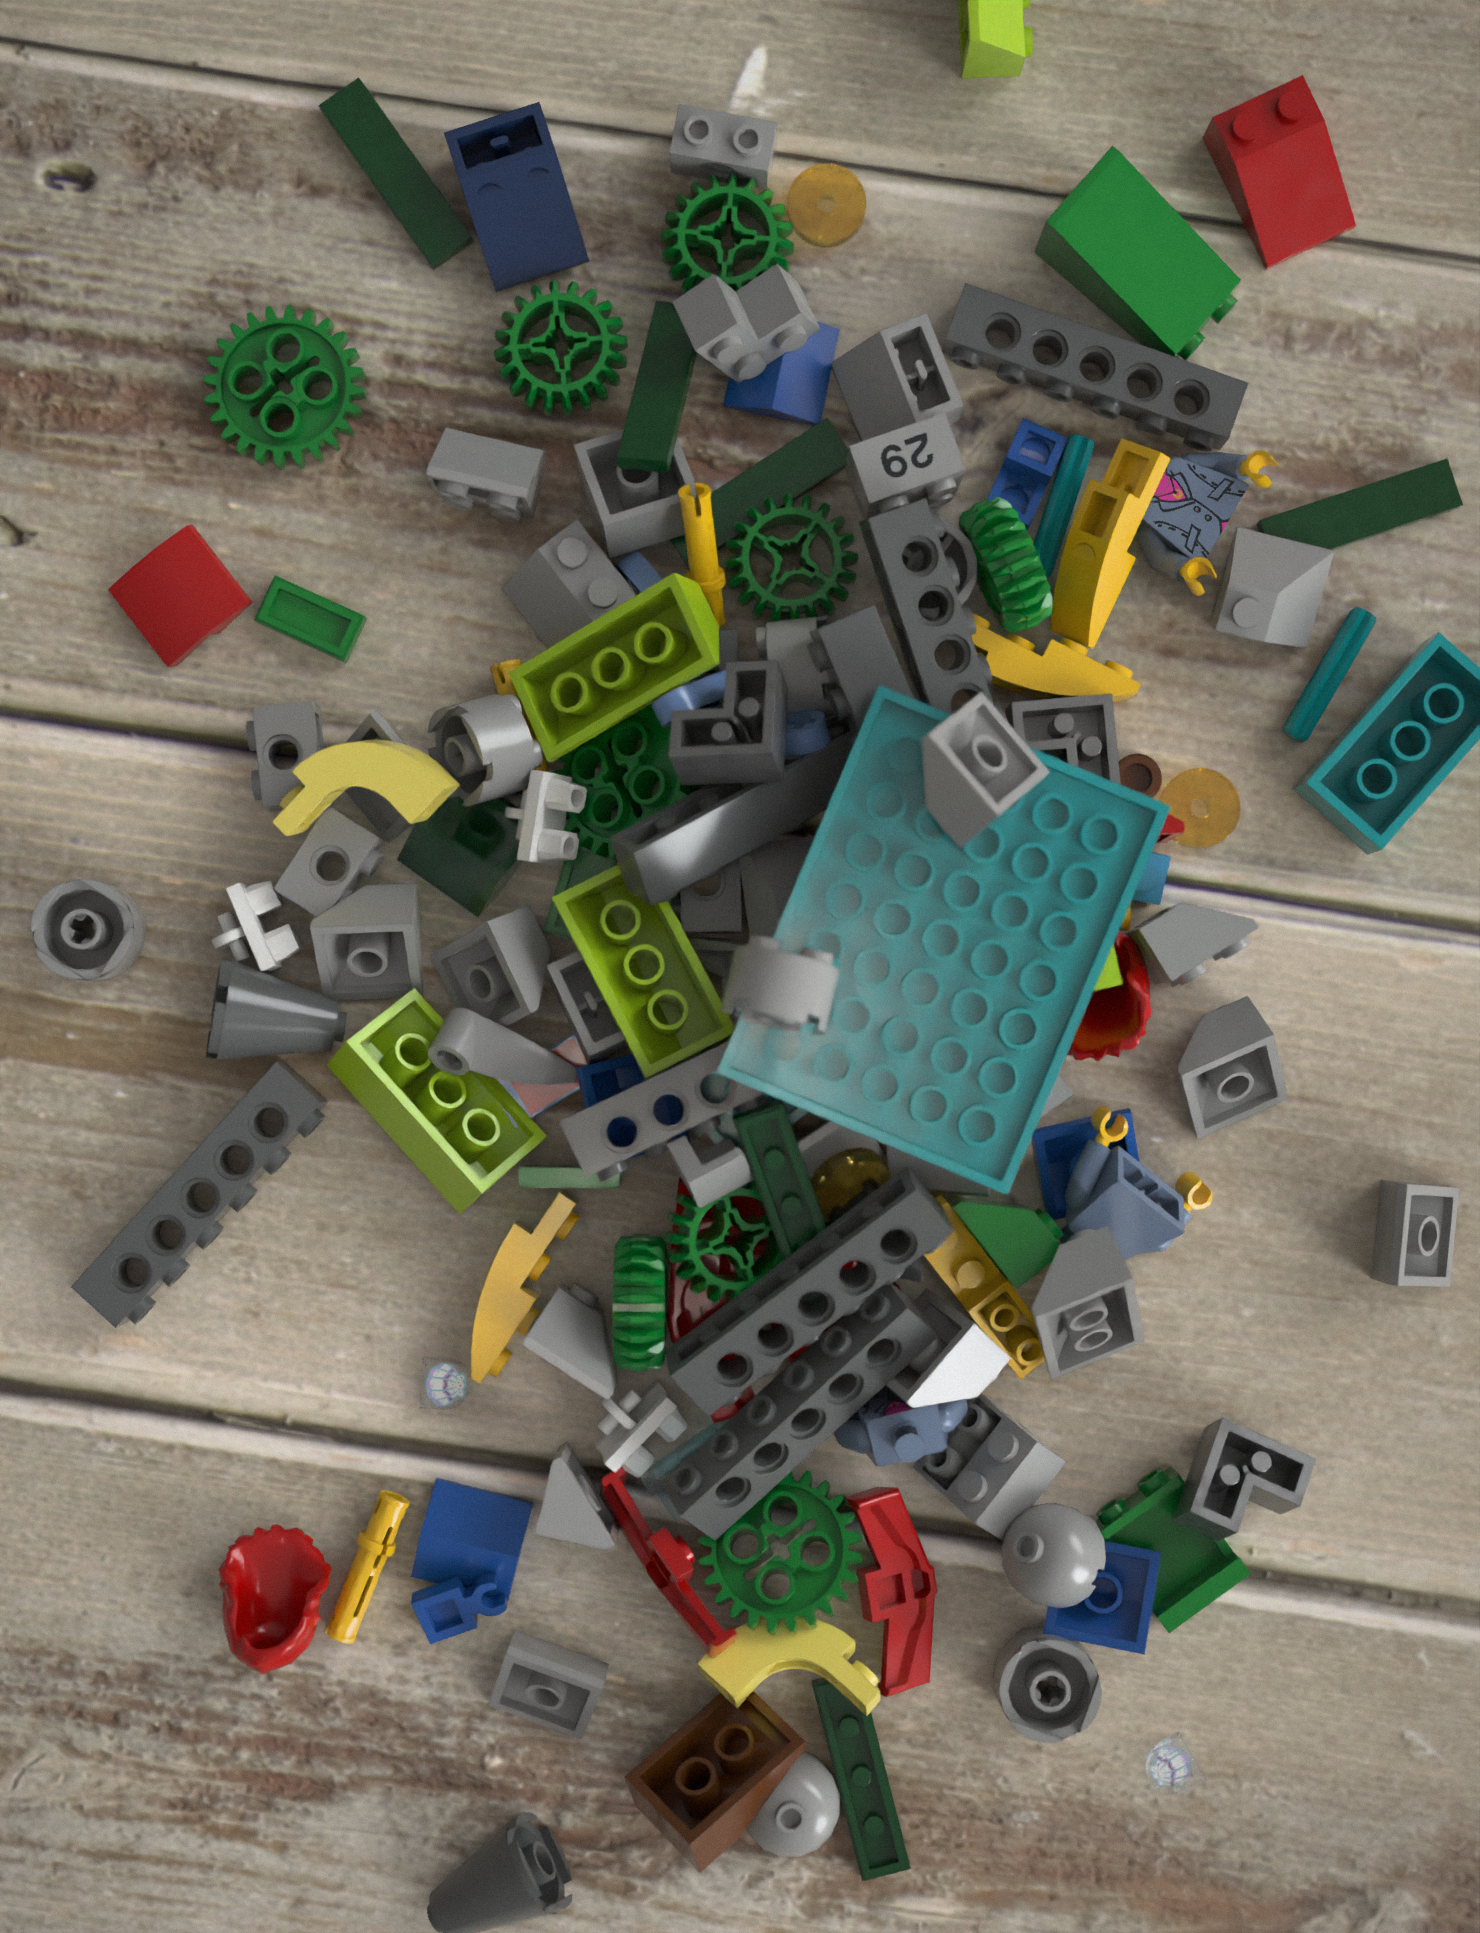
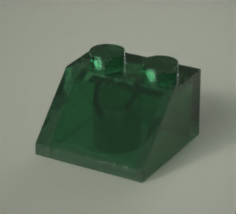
(465, 851)

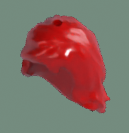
(1116, 1014)
(272, 1596)

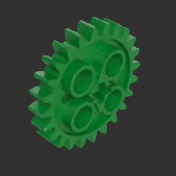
(255, 353)
(608, 786)
(809, 1585)

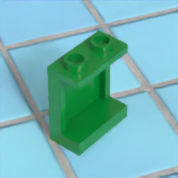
(1192, 1565)

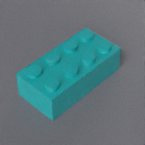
(1398, 746)

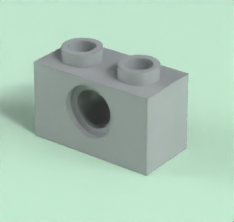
(721, 145)
(269, 731)
(330, 835)

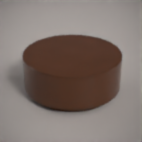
(1140, 774)

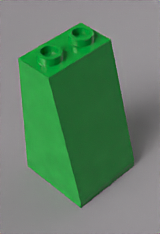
(1137, 258)

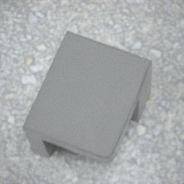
(710, 1171)

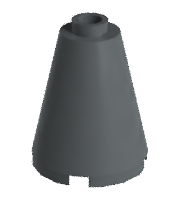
(269, 1016)
(504, 1882)

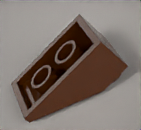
(714, 1775)

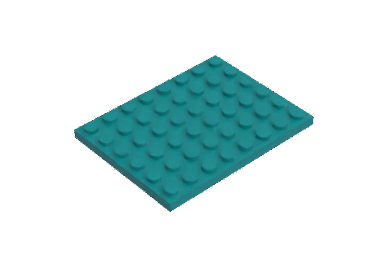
(949, 957)

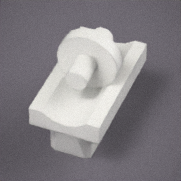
(544, 816)
(268, 947)
(632, 1423)

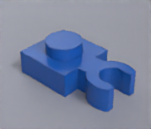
(452, 1609)

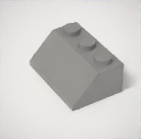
(1086, 1304)

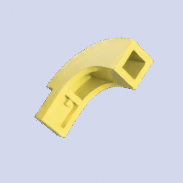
(396, 771)
(818, 1650)

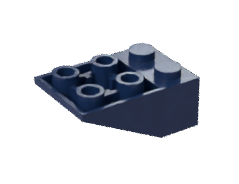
(517, 196)

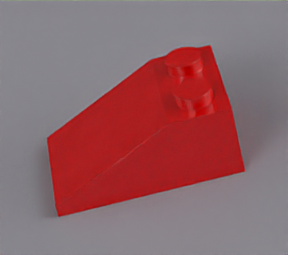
(1281, 171)

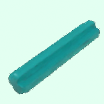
(1062, 500)
(1329, 674)

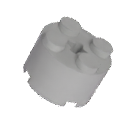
(788, 644)
(485, 747)
(63, 943)
(781, 986)
(1058, 1709)

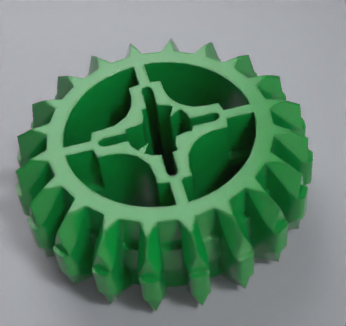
(709, 237)
(539, 348)
(773, 548)
(1007, 565)
(713, 1242)
(639, 1302)

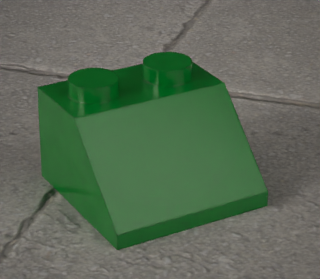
(1011, 1235)

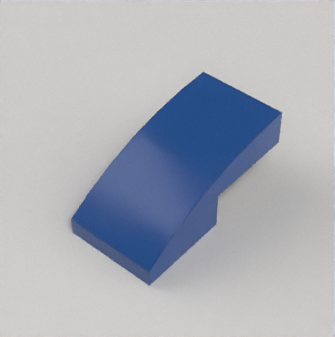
(1028, 468)

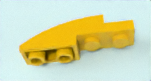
(1097, 544)
(1057, 673)
(987, 1295)
(505, 1299)

